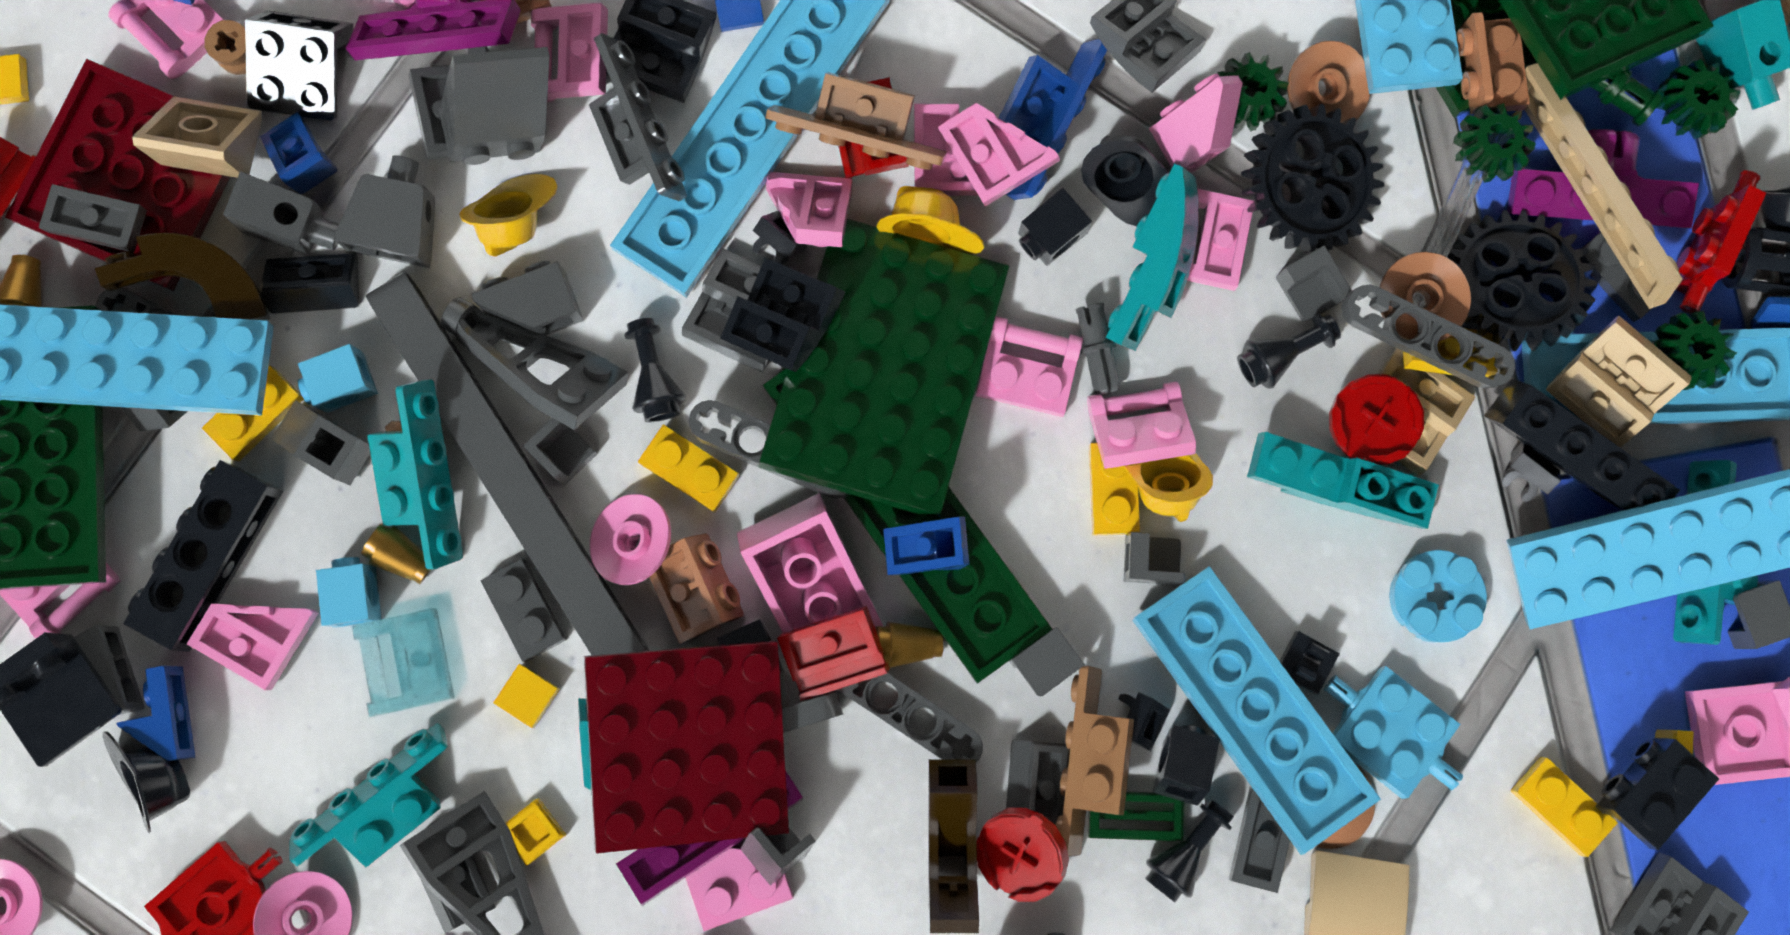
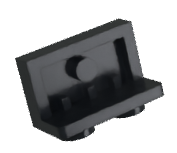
(1657, 790)

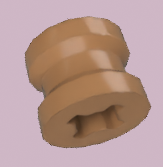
(224, 34)

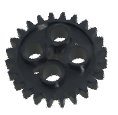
(1322, 140)
(1522, 279)

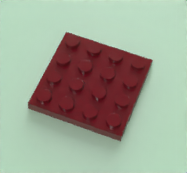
(95, 154)
(685, 745)

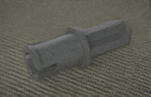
(1098, 349)

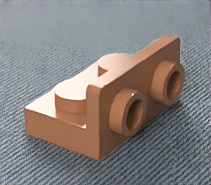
(1492, 64)
(695, 588)

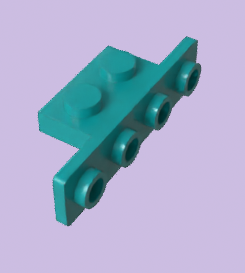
(415, 475)
(1701, 611)
(379, 808)

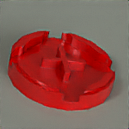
(1376, 419)
(1022, 854)

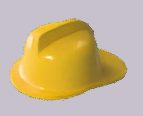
(509, 212)
(931, 218)
(1172, 484)

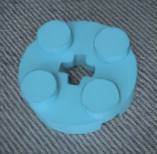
(1456, 576)

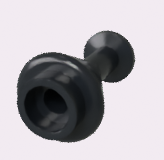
(1268, 359)
(656, 391)
(1177, 867)

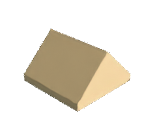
(201, 137)

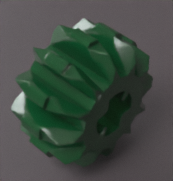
(1268, 90)
(1698, 99)
(1499, 157)
(1704, 338)

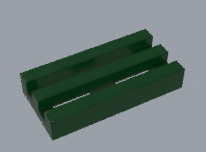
(1176, 816)

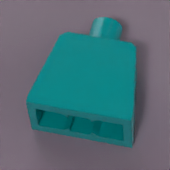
(1751, 47)

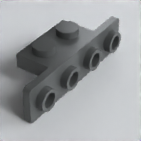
(629, 126)

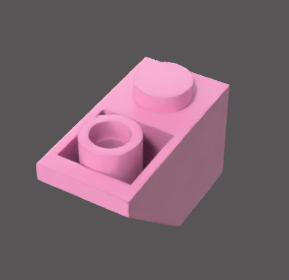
(1201, 126)

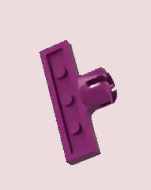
(434, 28)
(1553, 195)
(659, 868)

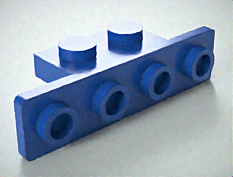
(1048, 101)

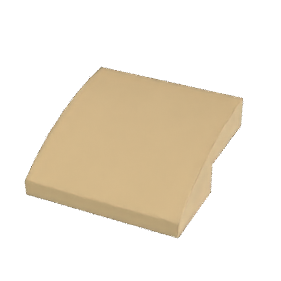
(1618, 382)
(1443, 407)
(1356, 896)

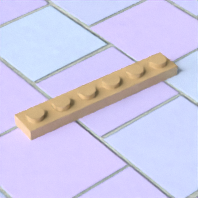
(1601, 192)

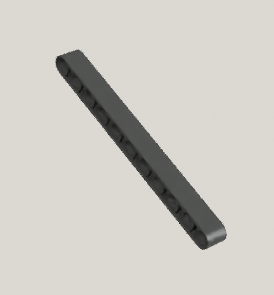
(505, 469)

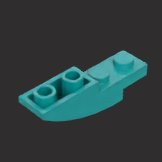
(1169, 242)
(1342, 482)

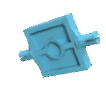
(1394, 732)

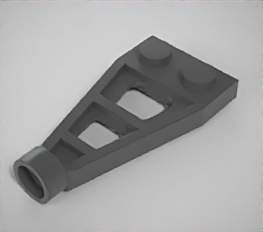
(571, 397)
(455, 838)

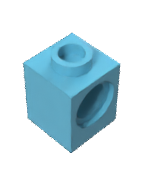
(336, 379)
(348, 593)

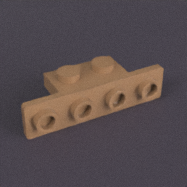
(861, 115)
(1097, 760)

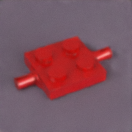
(1718, 241)
(213, 894)

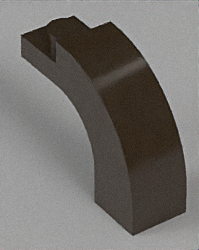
(184, 256)
(952, 846)

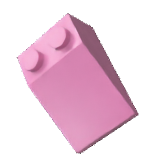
(803, 566)

